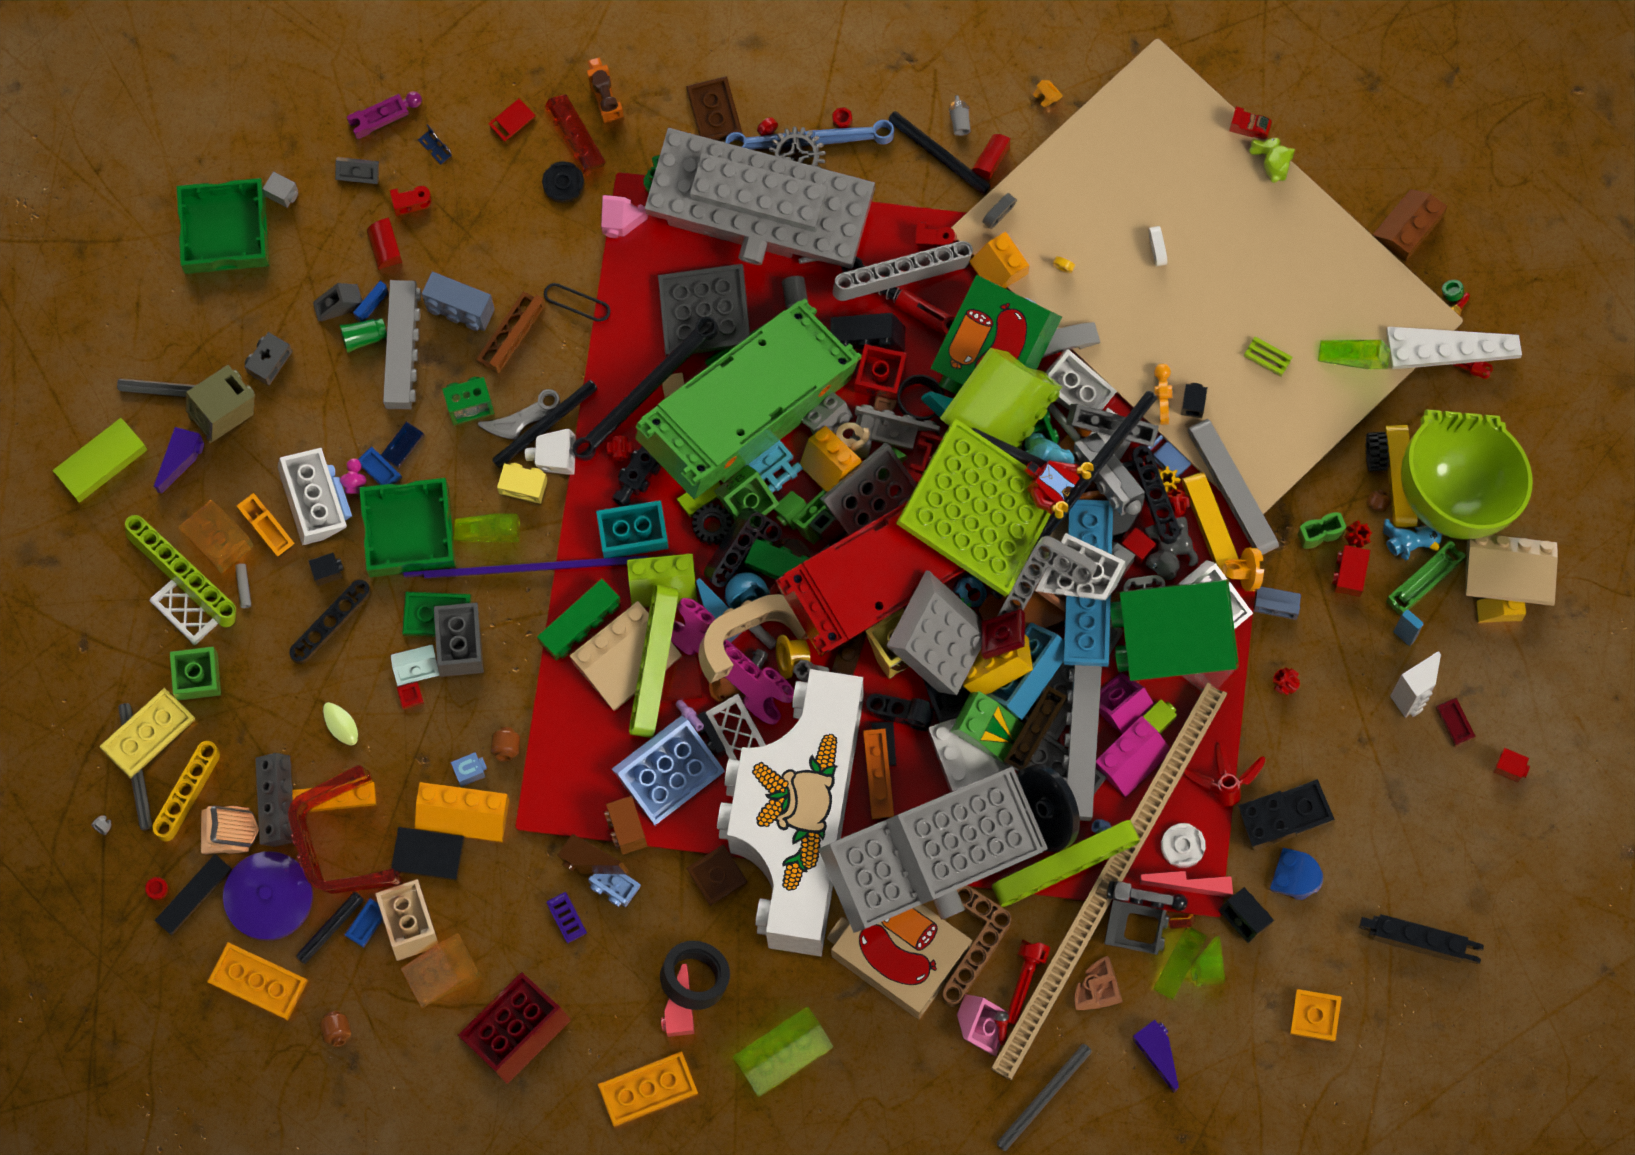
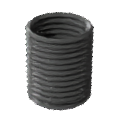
(794, 290)

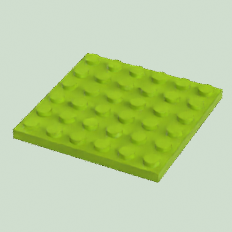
(976, 508)

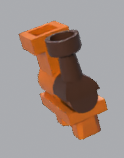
(600, 83)

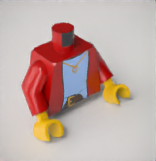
(1054, 483)

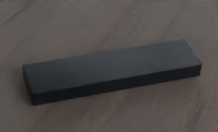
(193, 894)

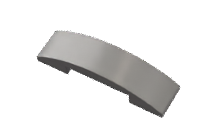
(1072, 337)

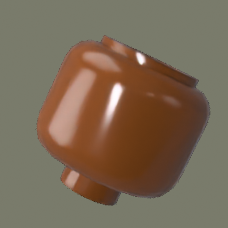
(1378, 500)

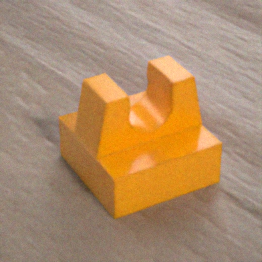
(1049, 91)

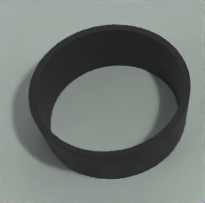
(923, 380)

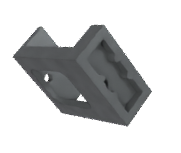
(1117, 924)

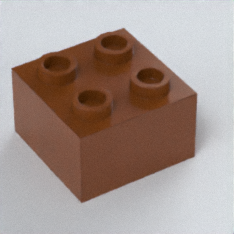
(627, 826)

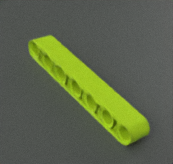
(178, 561)
(653, 661)
(1065, 863)

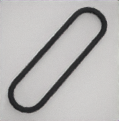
(580, 294)

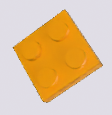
(1315, 1015)

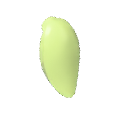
(340, 724)

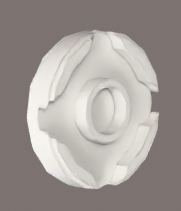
(1183, 845)

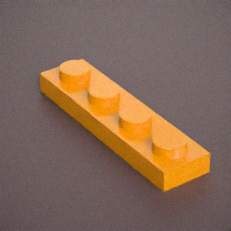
(358, 797)

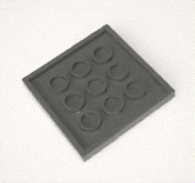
(702, 293)

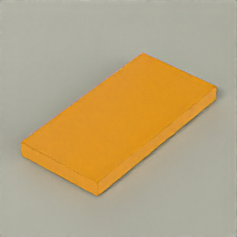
(257, 981)
(647, 1089)

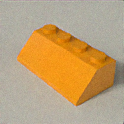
(461, 811)

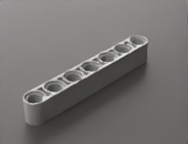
(895, 277)
(1232, 486)

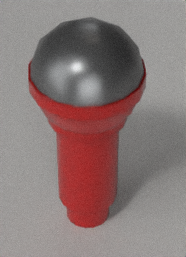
(1002, 1019)

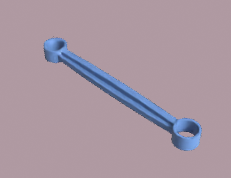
(827, 136)

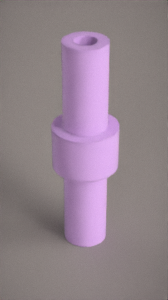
(690, 714)

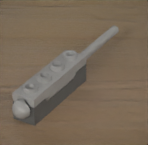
(1113, 479)

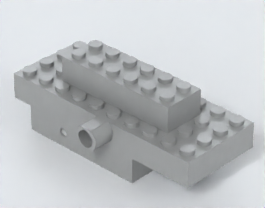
(759, 200)
(933, 851)

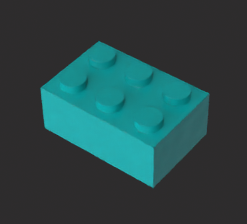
(632, 529)

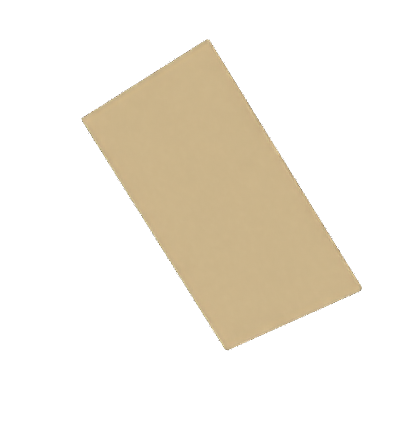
(1238, 267)

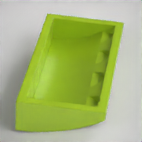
(100, 460)

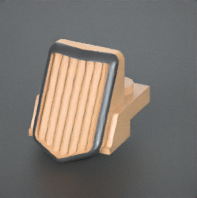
(227, 829)

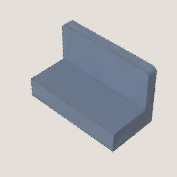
(1277, 603)

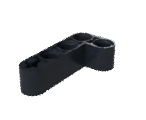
(739, 549)

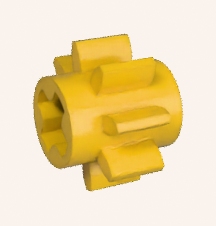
(1166, 474)

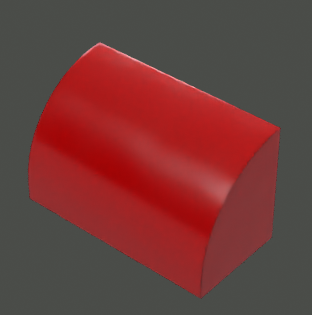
(992, 156)
(384, 244)

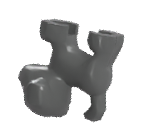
(1165, 560)

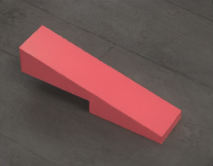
(1177, 881)

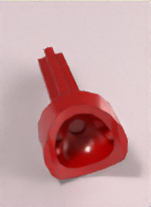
(1032, 956)

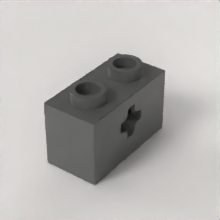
(267, 369)

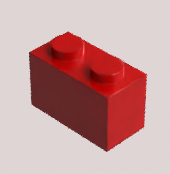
(1351, 570)

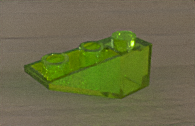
(1355, 353)

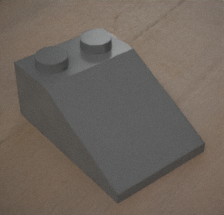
(458, 639)

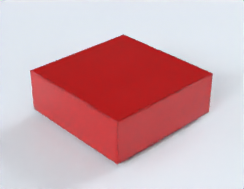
(410, 695)

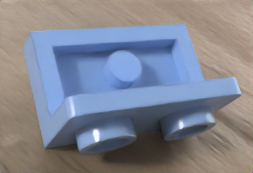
(617, 886)

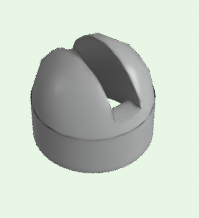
(101, 825)

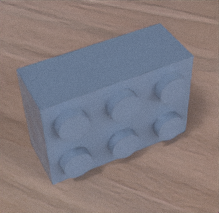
(458, 302)

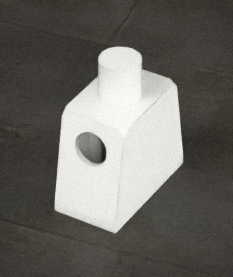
(554, 452)

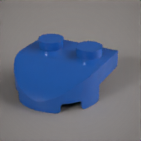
(1297, 875)

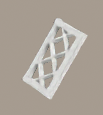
(167, 612)
(744, 715)

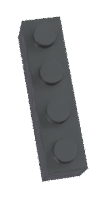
(1107, 423)

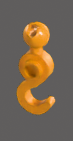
(1163, 391)

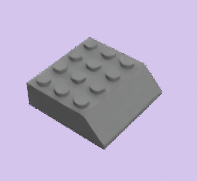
(938, 635)

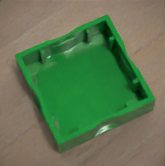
(223, 226)
(407, 527)

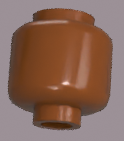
(505, 744)
(335, 1028)

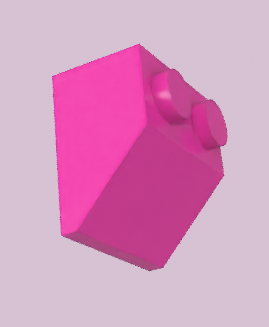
(1123, 702)

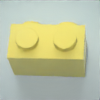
(522, 482)

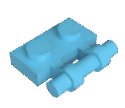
(771, 461)

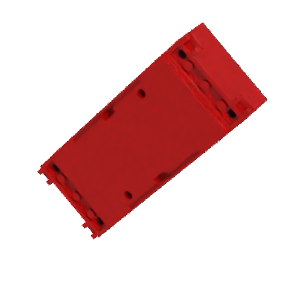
(860, 581)

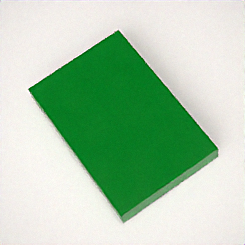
(419, 611)

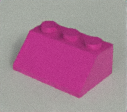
(1133, 756)

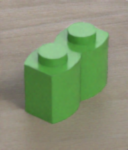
(1316, 531)

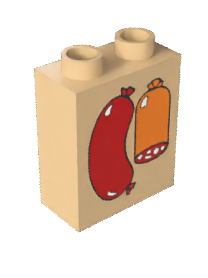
(902, 956)

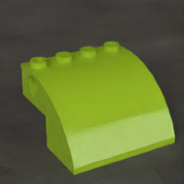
(1003, 398)

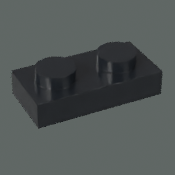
(714, 743)

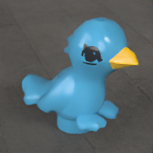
(1404, 541)

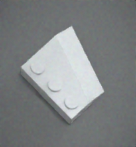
(1101, 585)

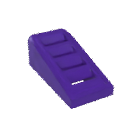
(557, 900)

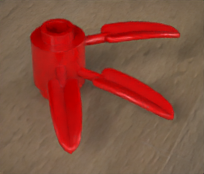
(1229, 785)

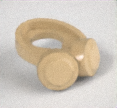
(862, 433)

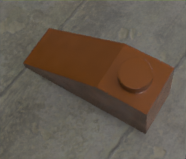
(588, 859)

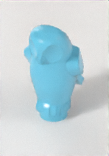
(1047, 450)

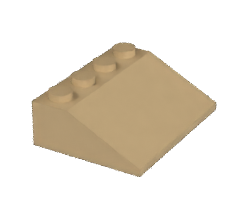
(1511, 569)
(614, 656)

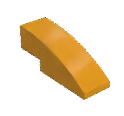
(265, 524)

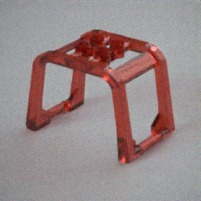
(301, 836)

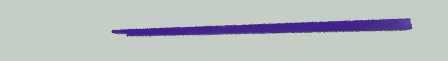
(522, 567)

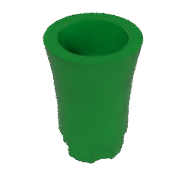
(362, 333)

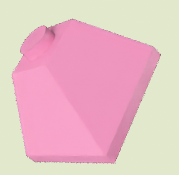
(978, 1023)

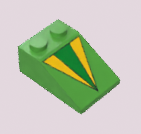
(987, 725)

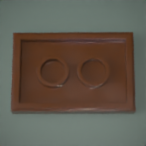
(714, 109)

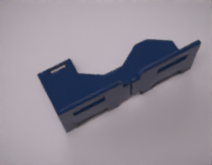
(432, 144)

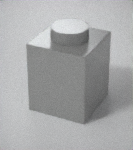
(280, 189)

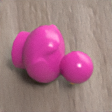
(353, 479)

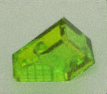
(1209, 966)

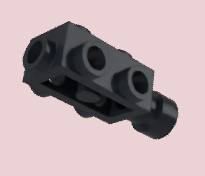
(643, 471)

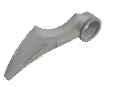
(512, 425)

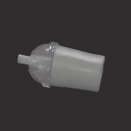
(960, 117)

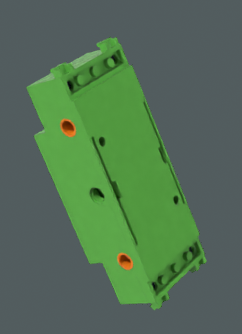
(746, 399)

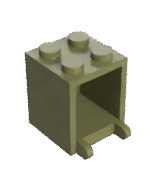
(220, 403)

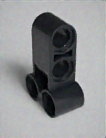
(916, 711)

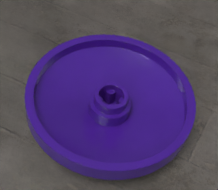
(267, 896)

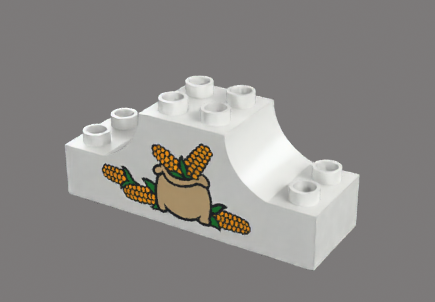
(791, 804)

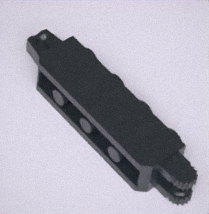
(1420, 938)

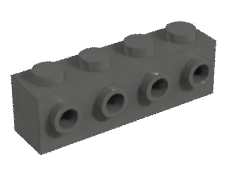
(274, 798)

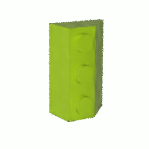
(668, 571)

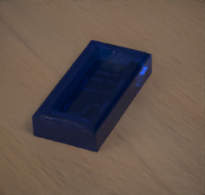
(402, 445)

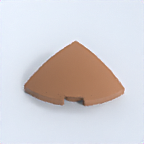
(1098, 988)

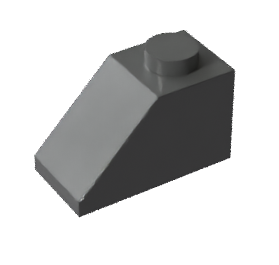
(337, 301)

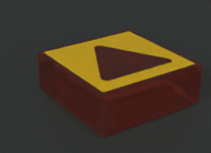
(1182, 921)

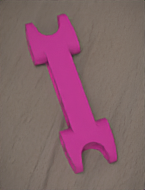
(756, 684)

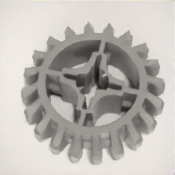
(796, 145)

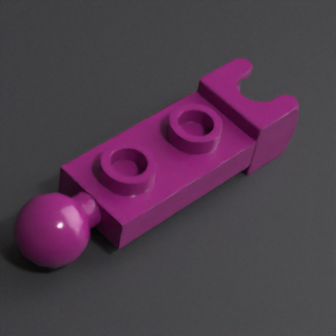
(382, 113)

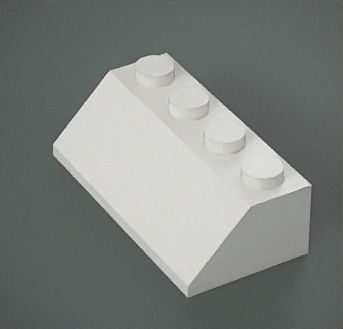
(311, 495)
(1416, 686)

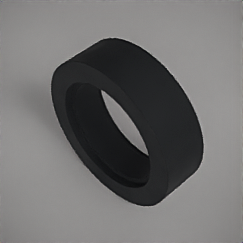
(706, 954)

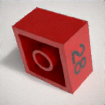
(880, 372)

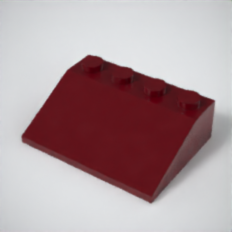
(514, 1027)

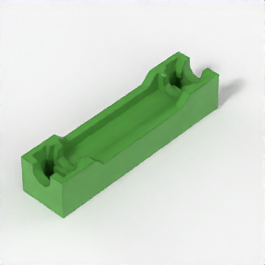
(1426, 578)

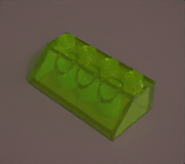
(782, 1051)

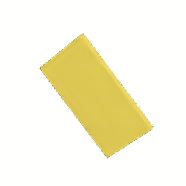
(147, 733)

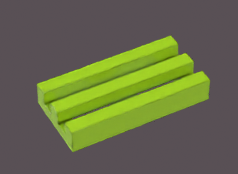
(1256, 341)

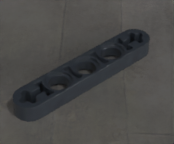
(1155, 504)
(333, 611)

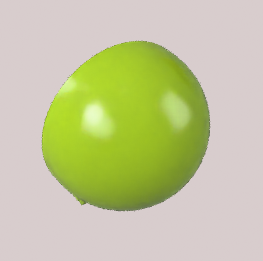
(1465, 474)

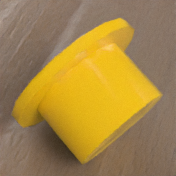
(789, 654)

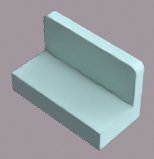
(414, 665)

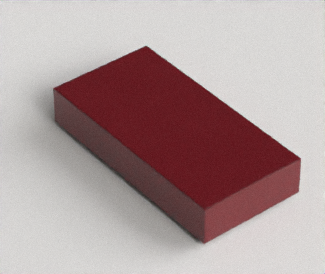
(1455, 722)

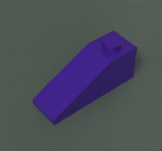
(180, 454)
(1156, 1047)

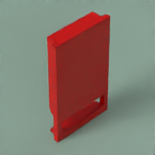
(512, 119)

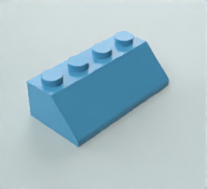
(1046, 657)

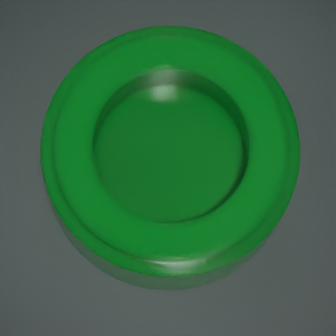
(1453, 290)

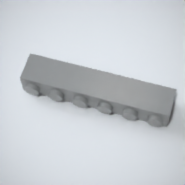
(401, 345)

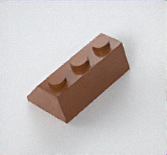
(1410, 223)

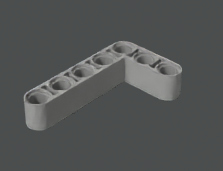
(1043, 560)

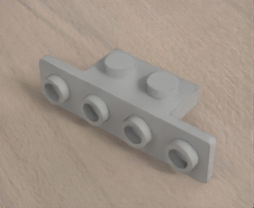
(894, 429)

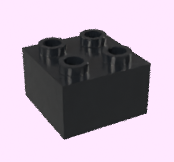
(1267, 820)

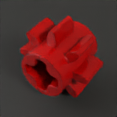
(619, 448)
(1178, 501)
(1358, 534)
(1286, 681)

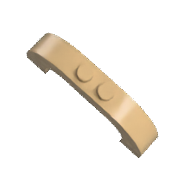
(712, 654)

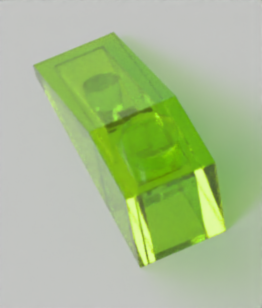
(488, 528)
(1180, 962)

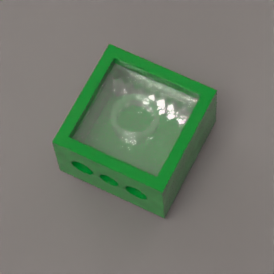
(468, 400)

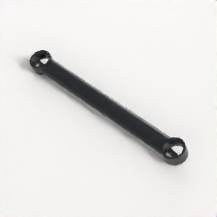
(645, 388)

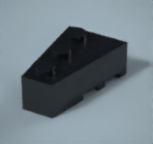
(876, 330)

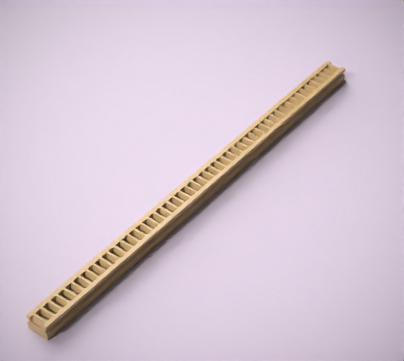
(1114, 870)

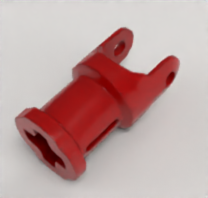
(1476, 368)

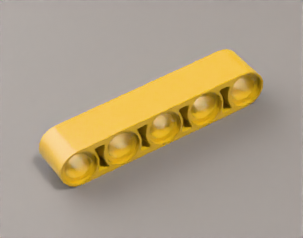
(1397, 442)
(1209, 519)
(186, 780)

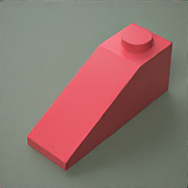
(678, 1019)

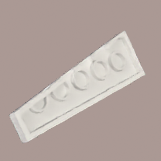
(1443, 347)

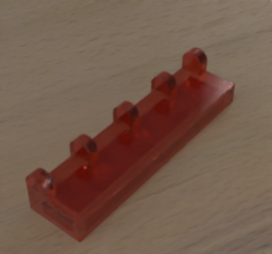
(575, 133)

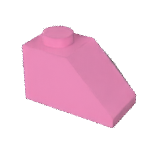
(620, 216)

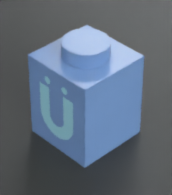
(469, 769)

